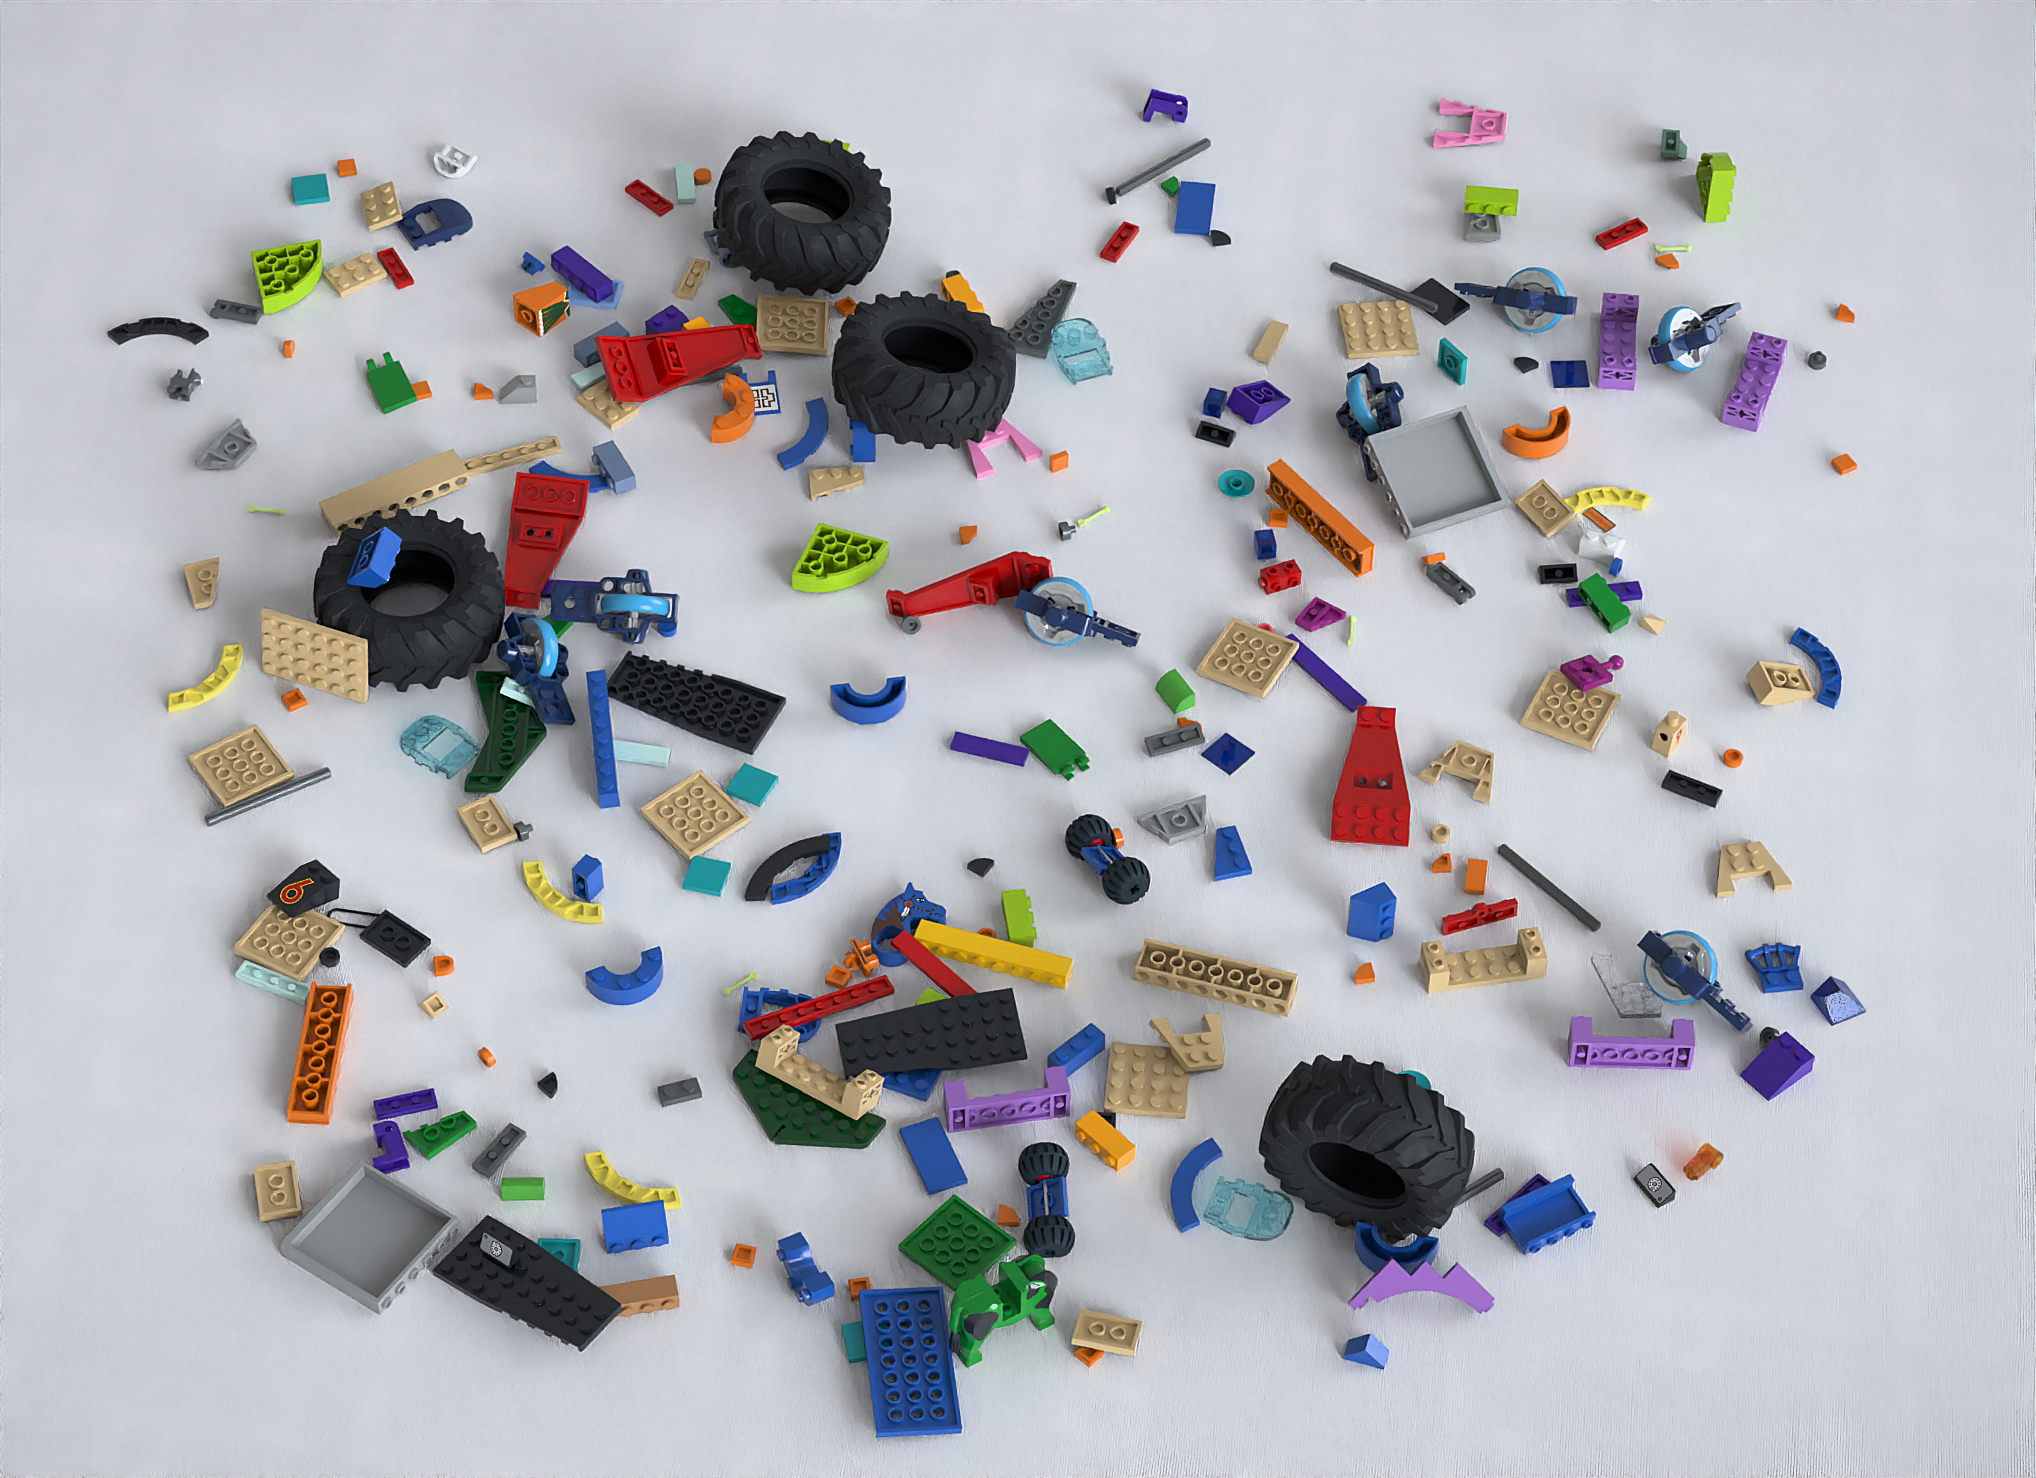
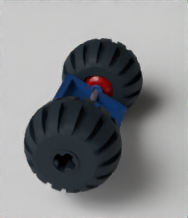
(1123, 877)
(1045, 1170)

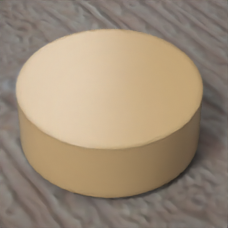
(1440, 833)

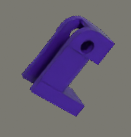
(1167, 104)
(393, 1146)

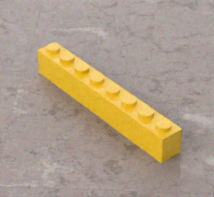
(995, 954)

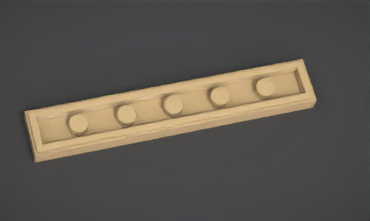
(512, 456)

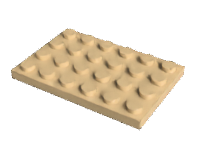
(314, 655)

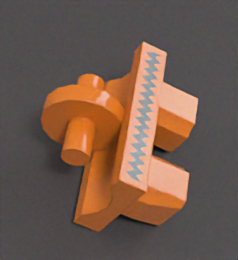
(858, 957)

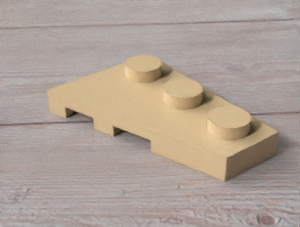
(833, 479)
(202, 581)

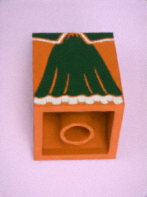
(541, 307)

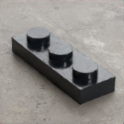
(1692, 788)

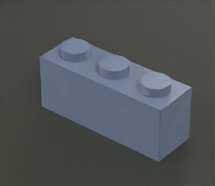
(586, 349)
(613, 467)

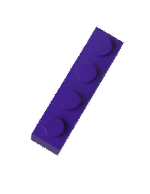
(581, 274)

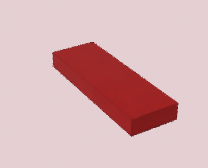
(649, 197)
(1621, 234)
(1119, 242)
(395, 268)

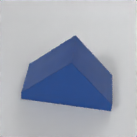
(1367, 1351)

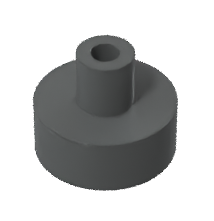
(1817, 360)
(1066, 530)
(911, 628)
(522, 830)
(1767, 1035)

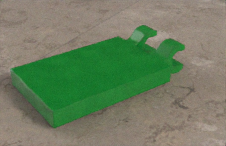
(390, 384)
(1055, 749)

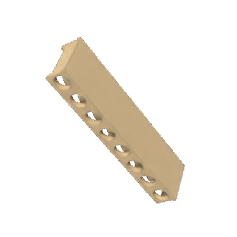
(395, 490)
(1216, 977)

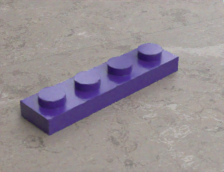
(1626, 592)

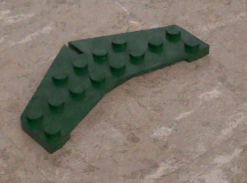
(511, 739)
(801, 1118)

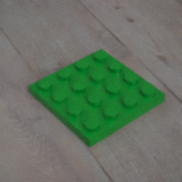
(956, 1243)

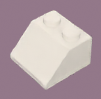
(1600, 546)

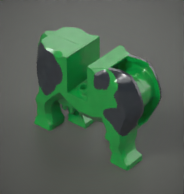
(980, 1308)

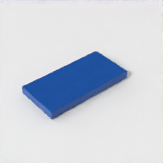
(1195, 208)
(933, 1156)

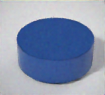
(1616, 566)
(667, 629)

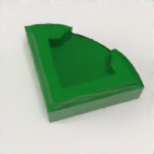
(1170, 186)

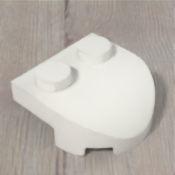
(454, 161)

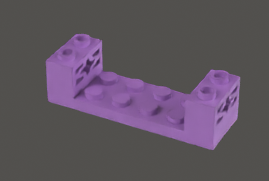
(1618, 341)
(1755, 382)
(1630, 1052)
(1007, 1109)

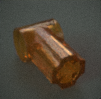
(1706, 1158)

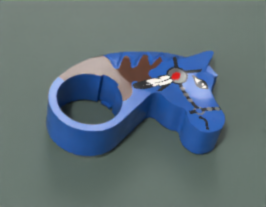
(902, 914)

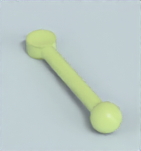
(1659, 248)
(251, 508)
(1081, 522)
(1352, 619)
(752, 976)

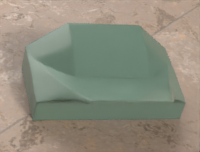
(1672, 144)

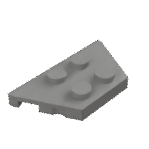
(229, 448)
(1177, 820)

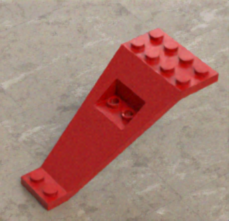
(657, 363)
(543, 506)
(978, 585)
(1372, 811)

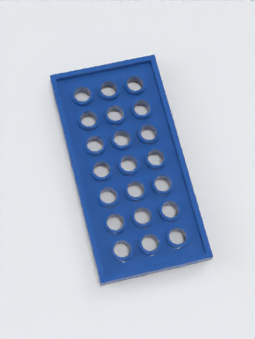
(878, 1371)

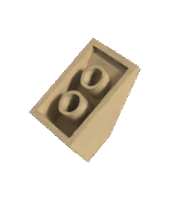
(1779, 683)

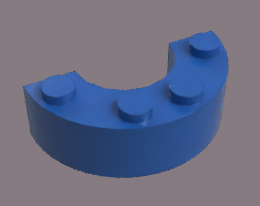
(864, 442)
(869, 708)
(630, 987)
(1375, 1252)
(803, 1274)

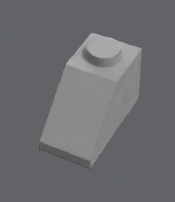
(519, 390)

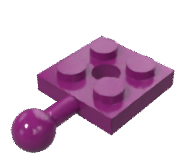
(1589, 673)

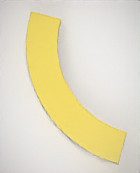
(1607, 496)
(212, 685)
(554, 900)
(624, 1189)

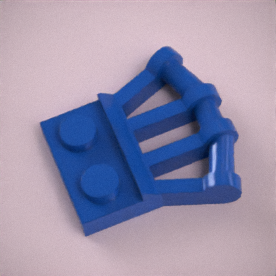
(1776, 978)

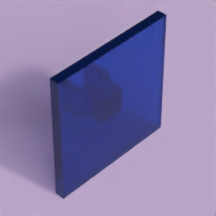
(1569, 374)
(1228, 753)

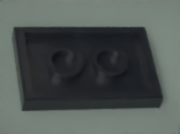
(1449, 304)
(395, 938)

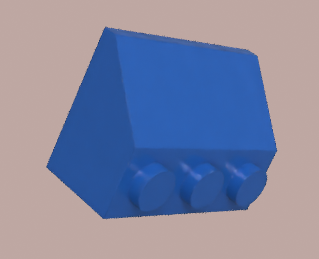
(375, 559)
(1372, 913)
(635, 1226)

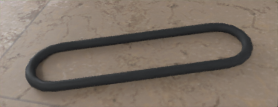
(352, 911)

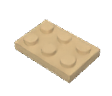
(381, 206)
(354, 274)
(600, 403)
(1545, 508)
(487, 823)
(277, 1190)
(1107, 1332)

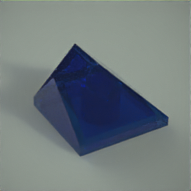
(1837, 1001)

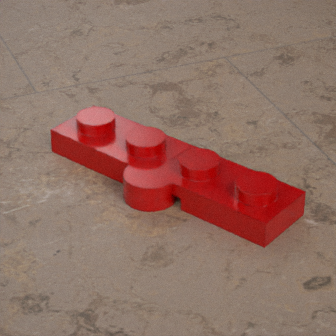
(1478, 916)

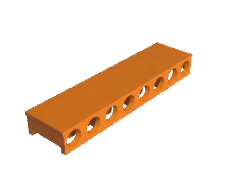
(1322, 518)
(320, 1054)

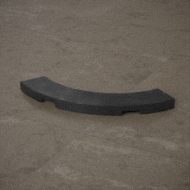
(158, 325)
(782, 859)

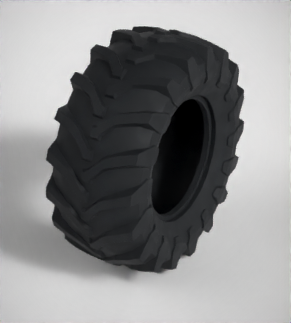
(792, 250)
(914, 405)
(427, 644)
(1367, 1146)

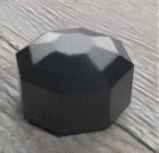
(330, 957)

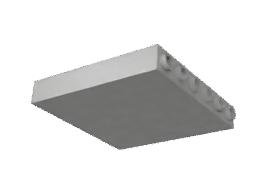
(1436, 472)
(369, 1237)

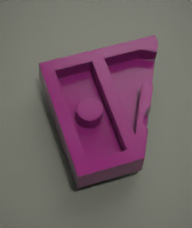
(1318, 615)

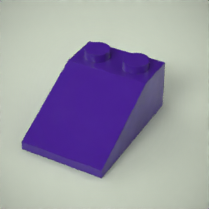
(667, 320)
(1256, 401)
(1778, 1066)

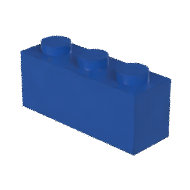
(1078, 1049)

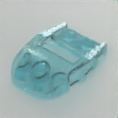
(1079, 337)
(425, 731)
(1269, 1216)

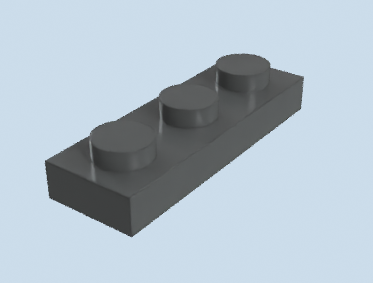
(1174, 740)
(499, 1150)

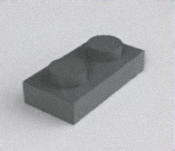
(679, 1092)

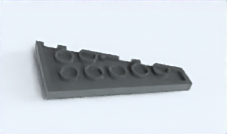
(1033, 329)

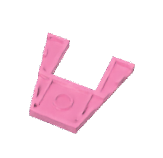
(1485, 125)
(1003, 432)

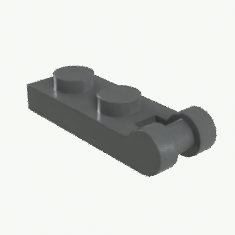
(236, 311)
(1450, 582)

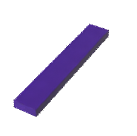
(1327, 677)

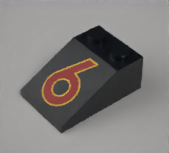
(305, 889)

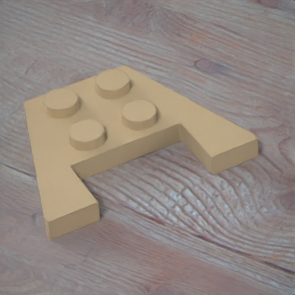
(1468, 763)
(1747, 861)
(1194, 1050)

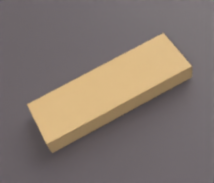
(693, 279)
(1270, 341)

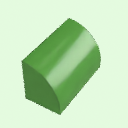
(1175, 692)
(523, 1188)

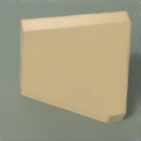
(1653, 623)
(433, 1005)

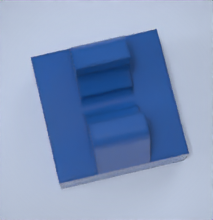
(534, 264)

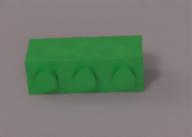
(1604, 603)

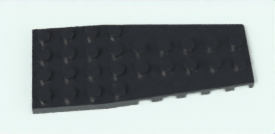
(698, 703)
(935, 1035)
(533, 1290)

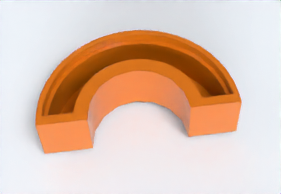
(741, 418)
(1539, 443)

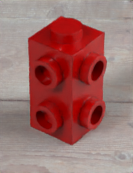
(1280, 577)

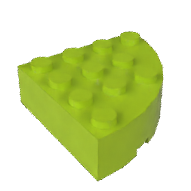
(1714, 184)
(287, 273)
(837, 560)

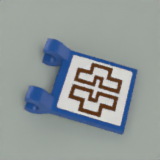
(765, 395)

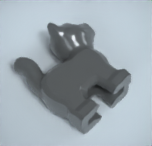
(183, 385)

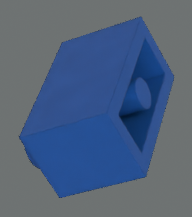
(587, 878)

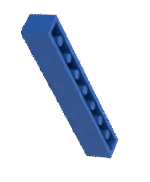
(602, 739)

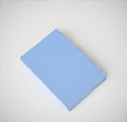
(578, 298)

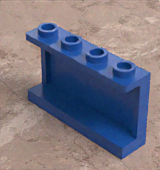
(1545, 1215)

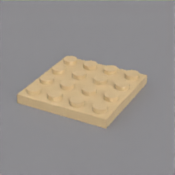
(792, 324)
(1377, 329)
(1247, 658)
(1569, 713)
(240, 766)
(694, 815)
(288, 943)
(1145, 1081)

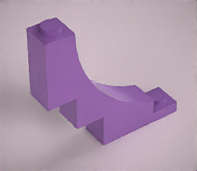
(1394, 1280)

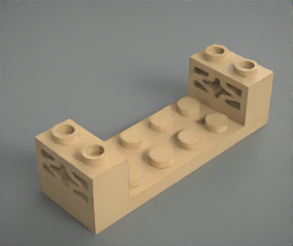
(1483, 966)
(851, 1098)

